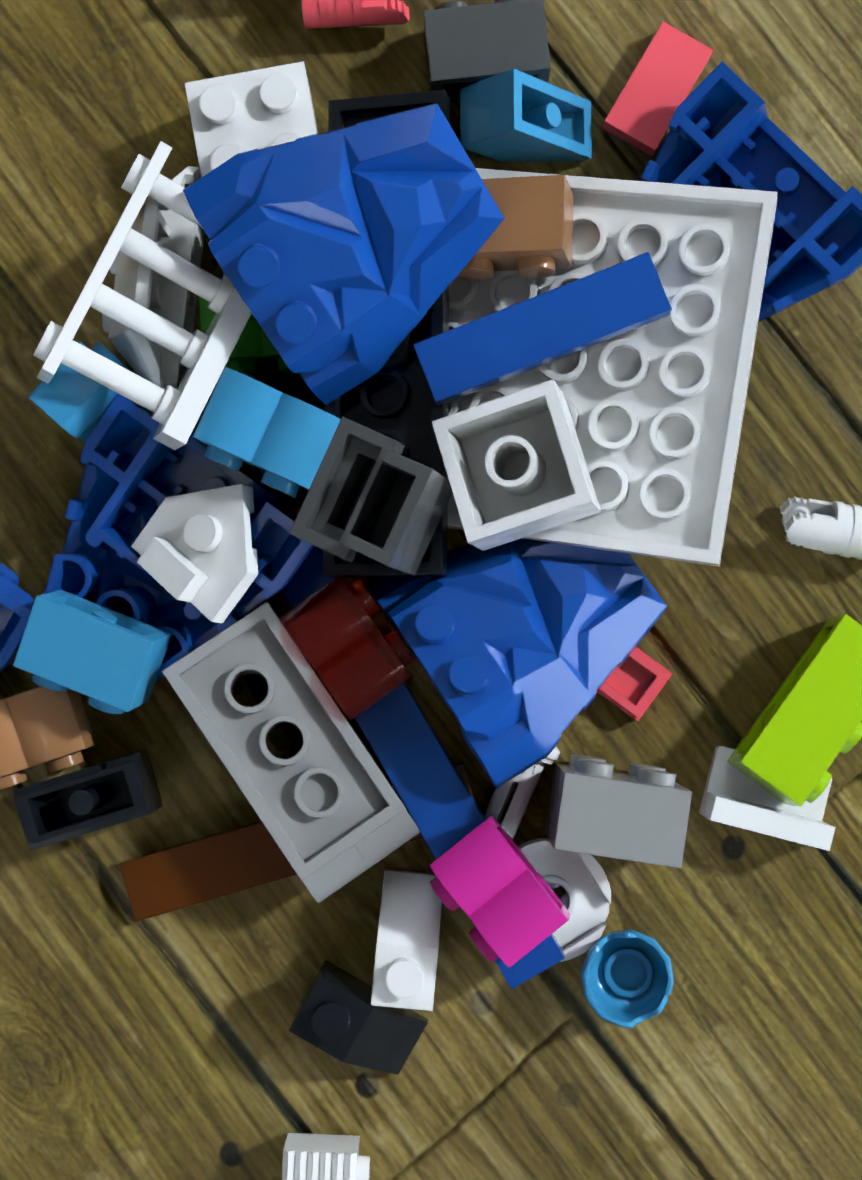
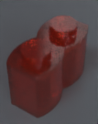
(348, 645)

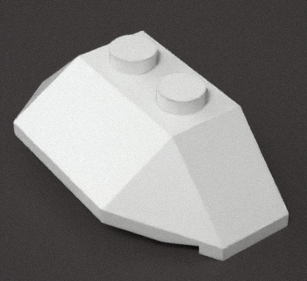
(156, 291)

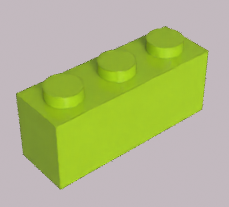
(808, 718)

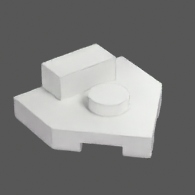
(202, 548)

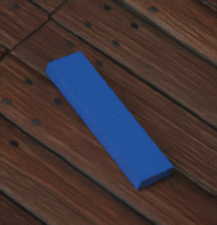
(543, 329)

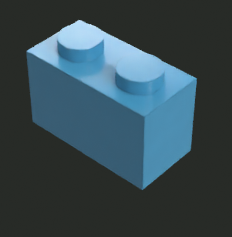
(91, 651)

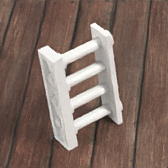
(201, 352)

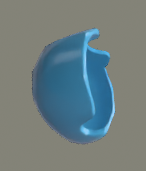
(626, 977)

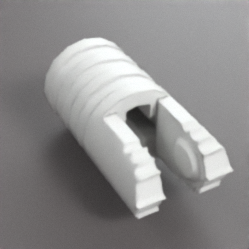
(824, 526)

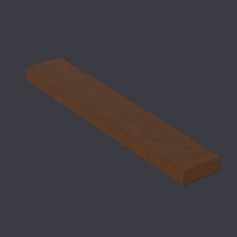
(211, 867)

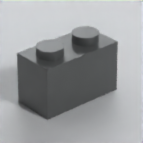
(483, 41)

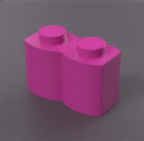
(498, 892)

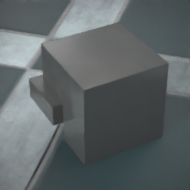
(372, 500)

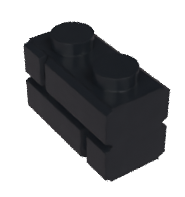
(88, 799)

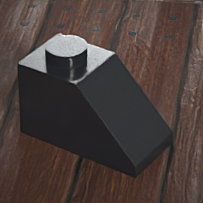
(344, 1024)

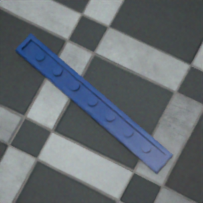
(421, 772)

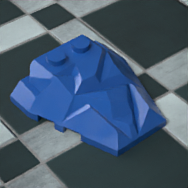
(729, 142)
(346, 238)
(118, 495)
(521, 639)

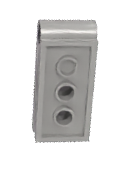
(329, 800)

